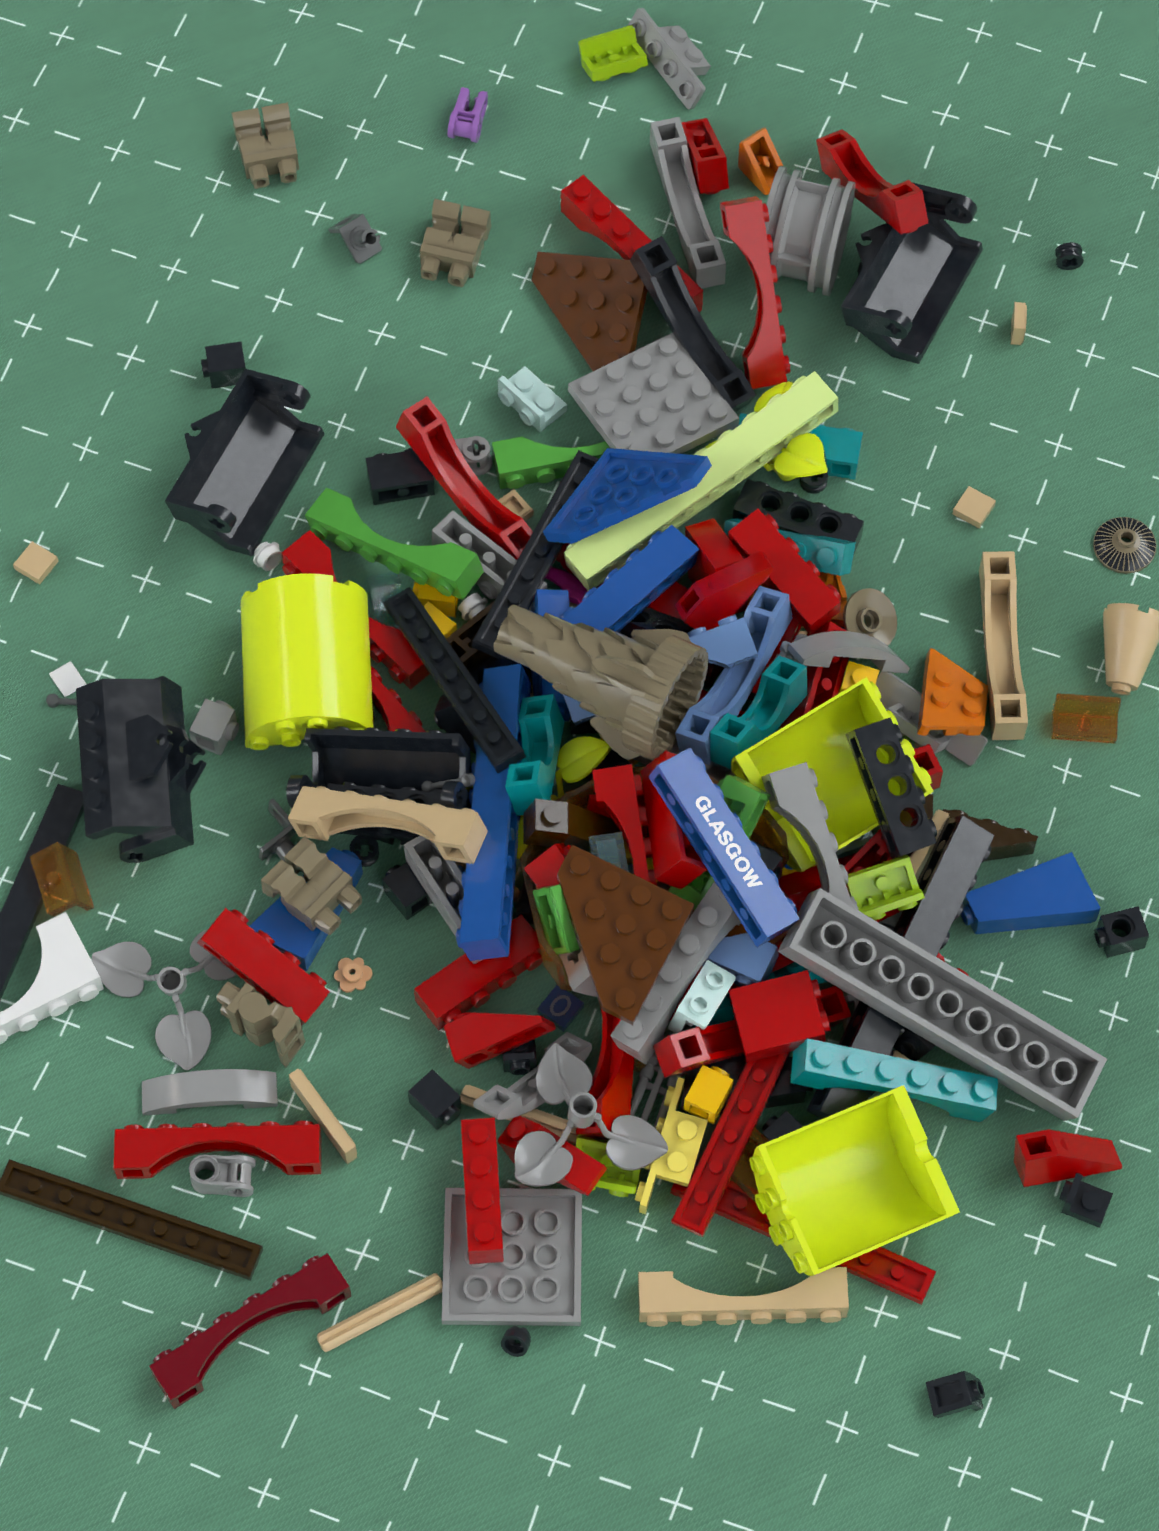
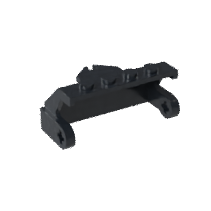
(912, 277)
(245, 461)
(387, 759)
(137, 765)

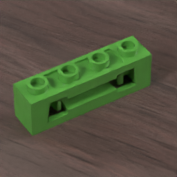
(748, 804)

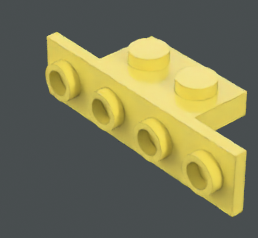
(683, 1137)

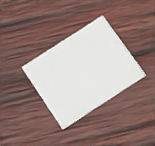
(67, 679)

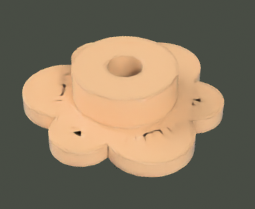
(358, 980)

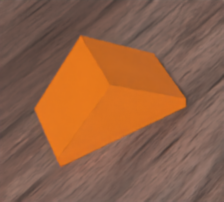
(759, 160)

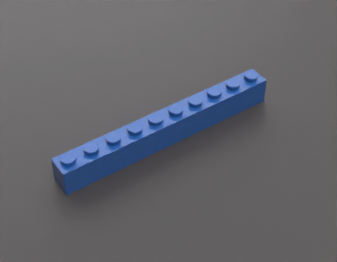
(491, 879)

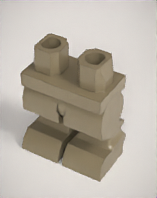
(269, 155)
(454, 252)
(323, 892)
(260, 1021)

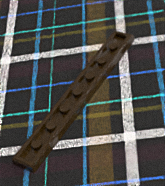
(130, 1219)

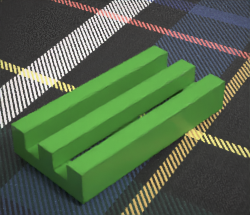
(556, 919)

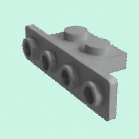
(672, 56)
(905, 705)

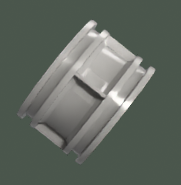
(808, 228)

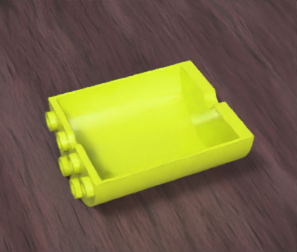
(304, 659)
(823, 744)
(850, 1183)

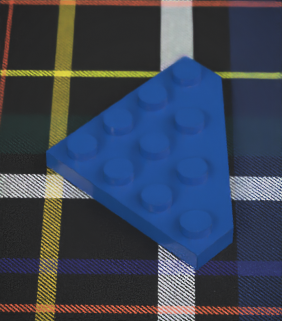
(621, 487)

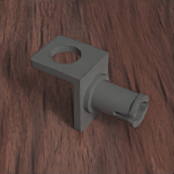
(358, 237)
(281, 843)

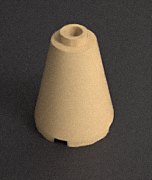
(1128, 645)

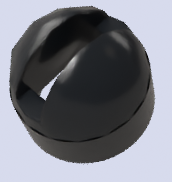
(509, 1343)

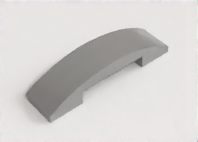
(821, 647)
(209, 1088)
(523, 1095)

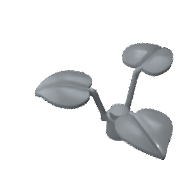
(181, 1036)
(567, 1078)

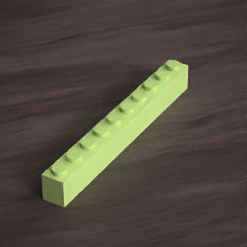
(732, 459)

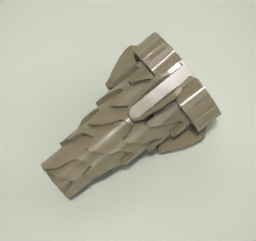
(630, 684)

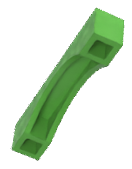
(527, 462)
(443, 566)

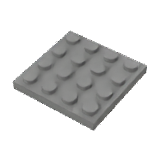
(653, 400)
(540, 1266)

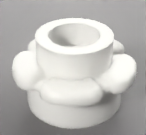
(267, 555)
(472, 606)

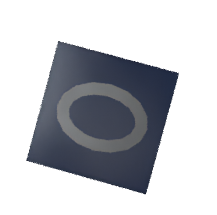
(560, 1007)

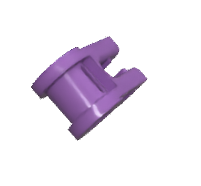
(467, 123)

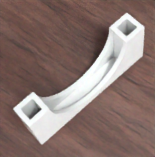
(62, 980)

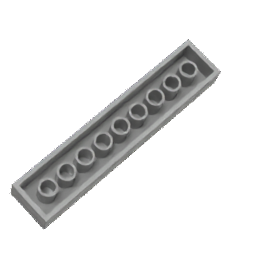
(942, 1005)

